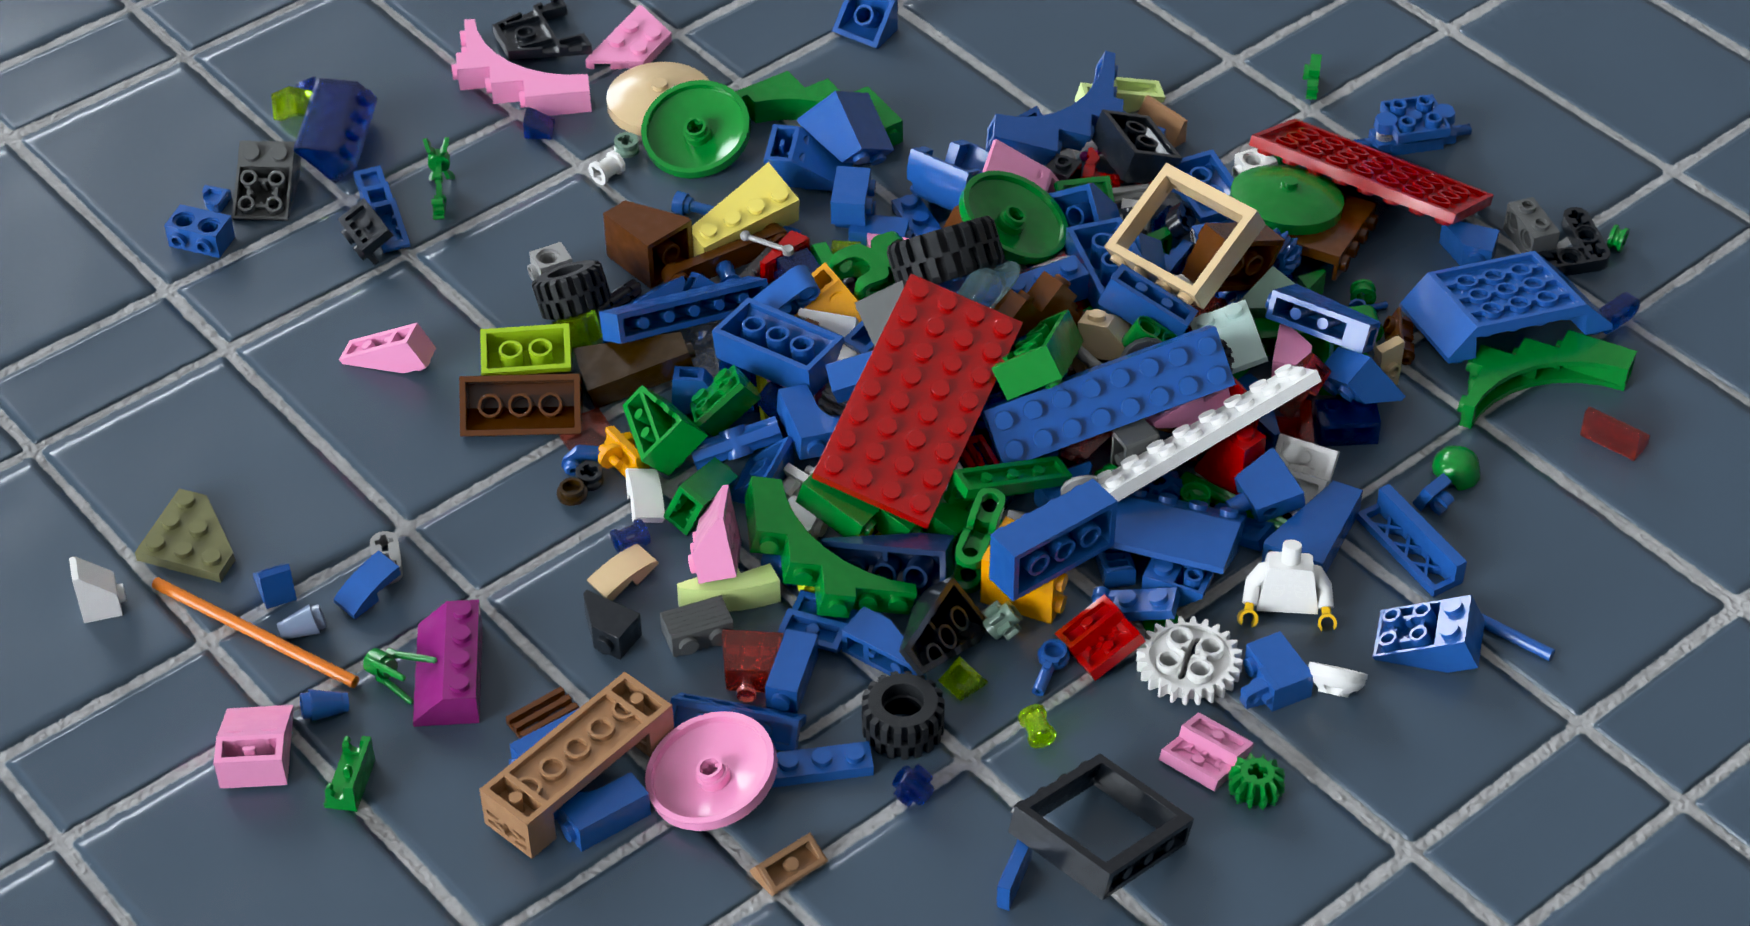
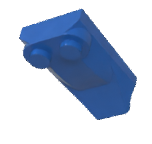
(1210, 170)

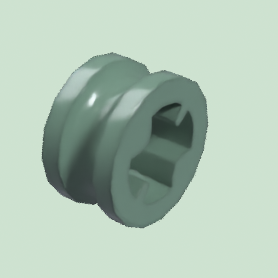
(626, 144)

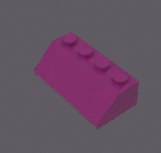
(451, 687)

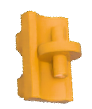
(619, 451)

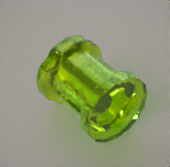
(1037, 726)

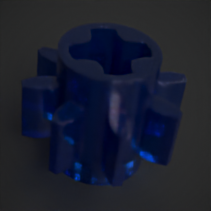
(913, 785)

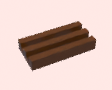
(539, 712)

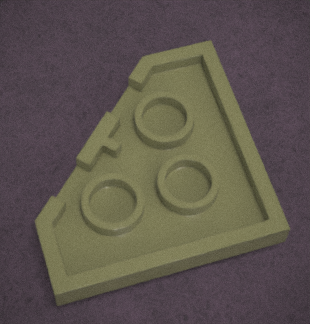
(188, 539)

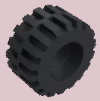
(571, 290)
(903, 695)

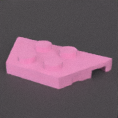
(632, 43)

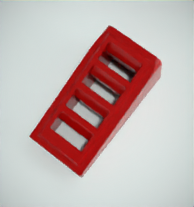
(768, 263)

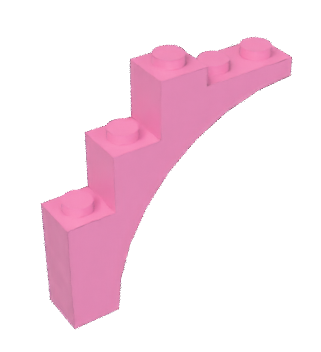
(508, 82)

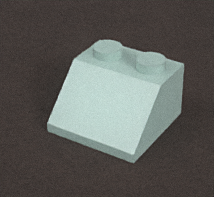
(1238, 329)

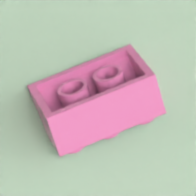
(716, 541)

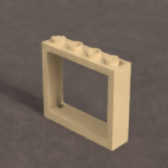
(1223, 262)

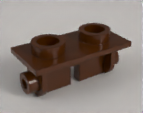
(1402, 327)

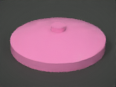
(711, 771)

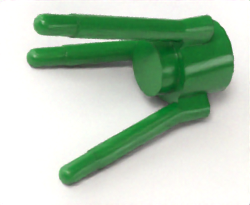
(384, 665)

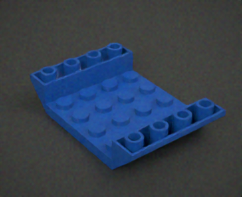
(1494, 298)

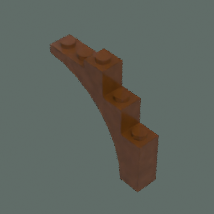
(1044, 299)

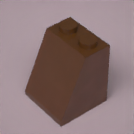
(646, 240)

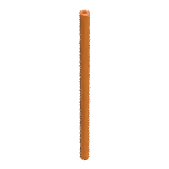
(255, 632)

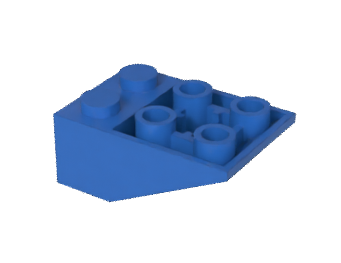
(801, 158)
(1432, 635)

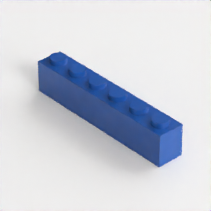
(677, 310)

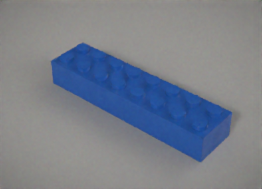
(1109, 396)

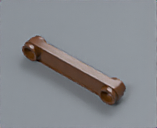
(737, 252)

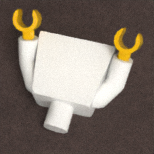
(1288, 584)

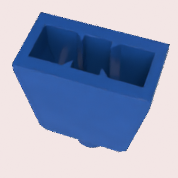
(1267, 489)

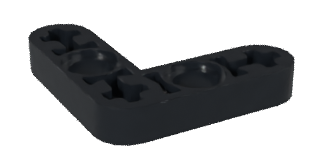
(1582, 249)

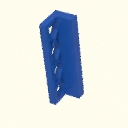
(1420, 538)
(780, 725)

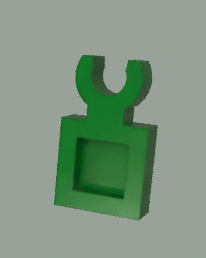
(1312, 74)

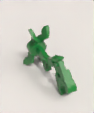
(438, 162)

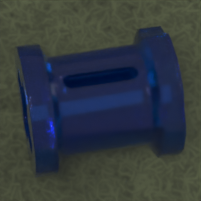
(638, 529)

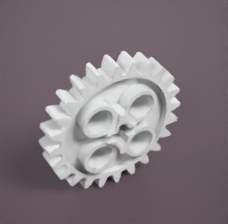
(1209, 670)

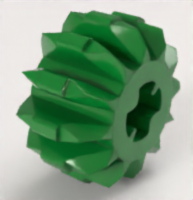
(1256, 781)

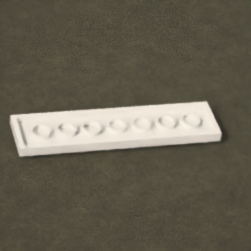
(1208, 430)

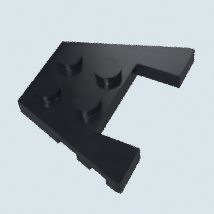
(531, 36)

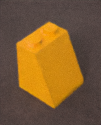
(1038, 604)

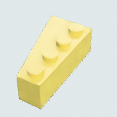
(750, 207)

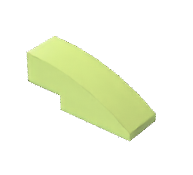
(1131, 90)
(746, 591)

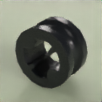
(594, 470)

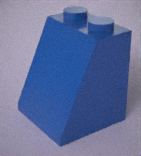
(849, 128)

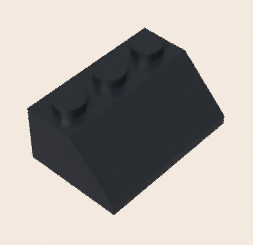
(1133, 146)

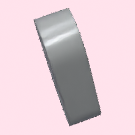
(387, 538)

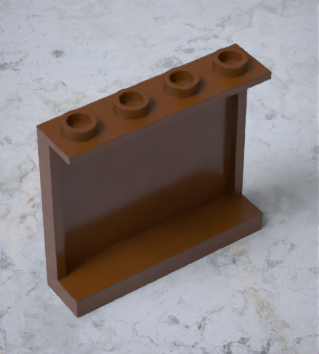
(1344, 239)

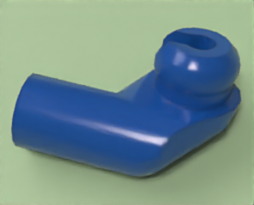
(577, 456)

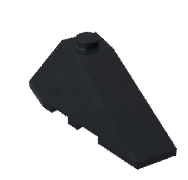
(941, 626)

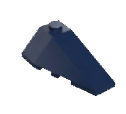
(906, 558)

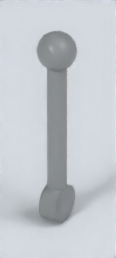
(787, 250)

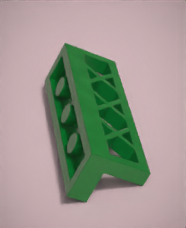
(1008, 477)

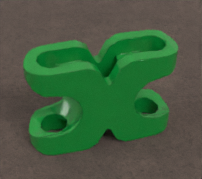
(867, 264)
(976, 537)

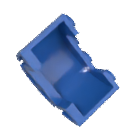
(942, 180)

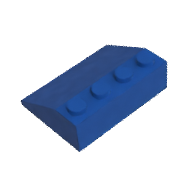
(1178, 530)

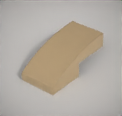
(625, 567)

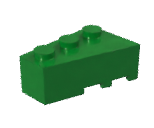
(661, 430)

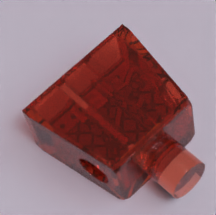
(749, 660)

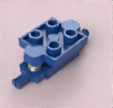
(1414, 126)

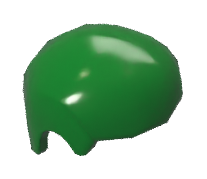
(1459, 465)

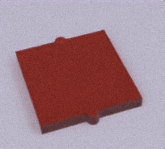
(592, 430)

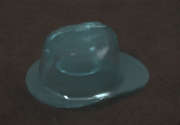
(990, 285)

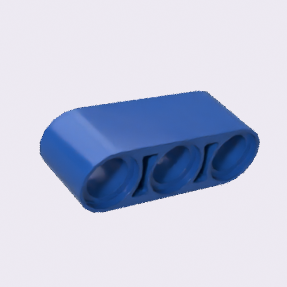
(790, 291)

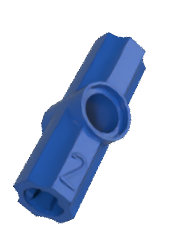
(738, 442)

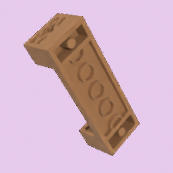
(541, 780)

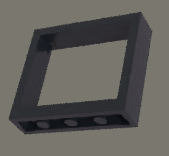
(1074, 859)

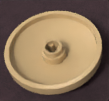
(639, 86)

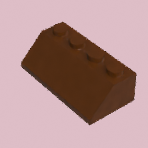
(521, 405)

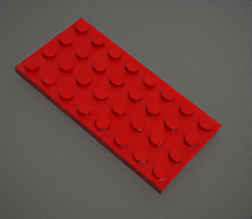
(1371, 171)
(917, 401)

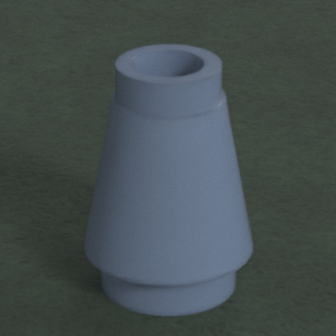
(302, 623)

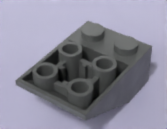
(265, 180)

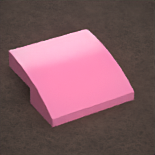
(1205, 751)

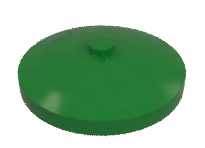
(696, 129)
(1290, 198)
(1024, 214)

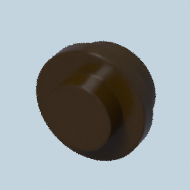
(572, 491)

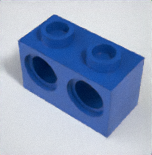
(199, 231)

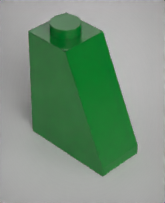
(697, 493)

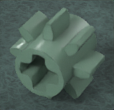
(1002, 620)

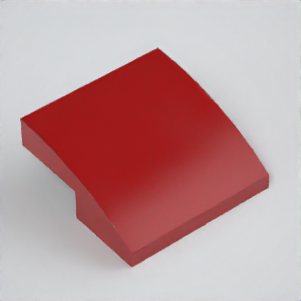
(1100, 637)

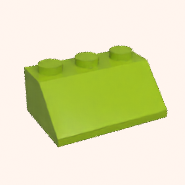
(526, 350)

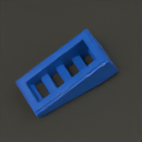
(1117, 576)

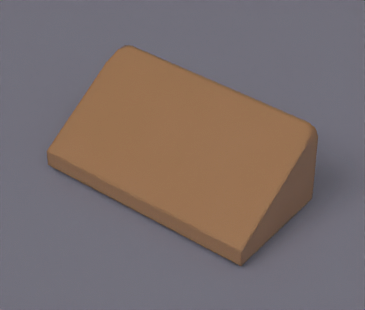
(1166, 118)
(789, 865)

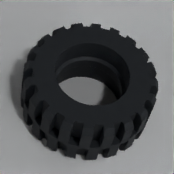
(948, 252)

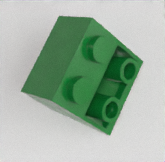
(723, 401)

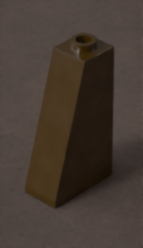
(618, 370)

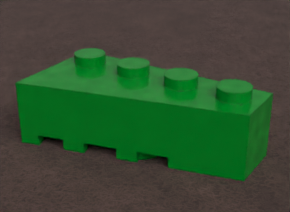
(1040, 357)

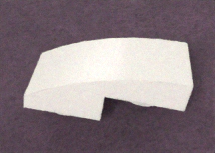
(645, 495)

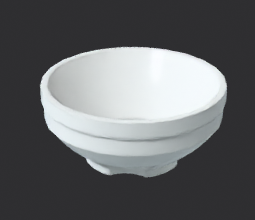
(1336, 679)

